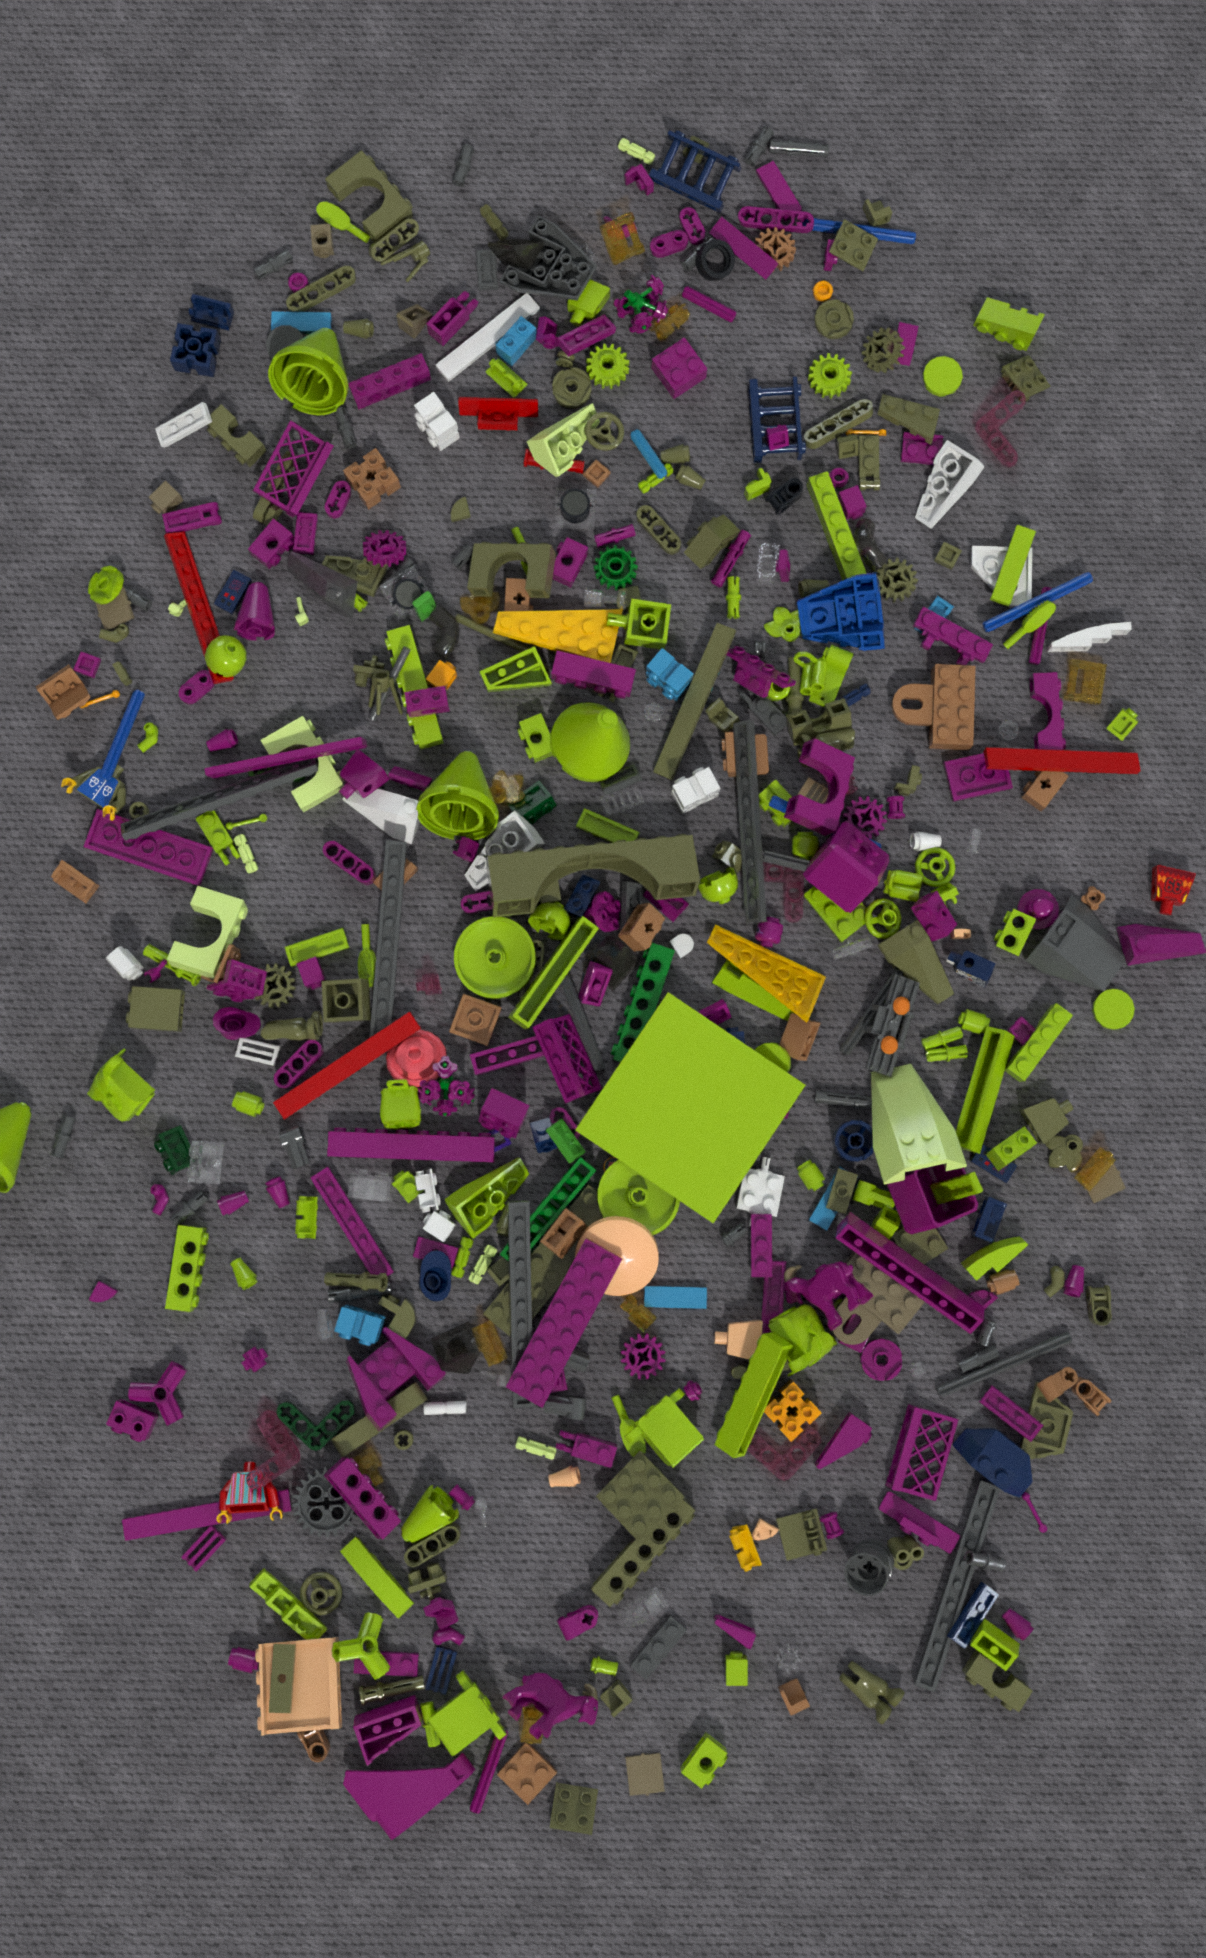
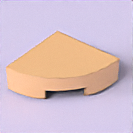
(961, 934)
(763, 1530)

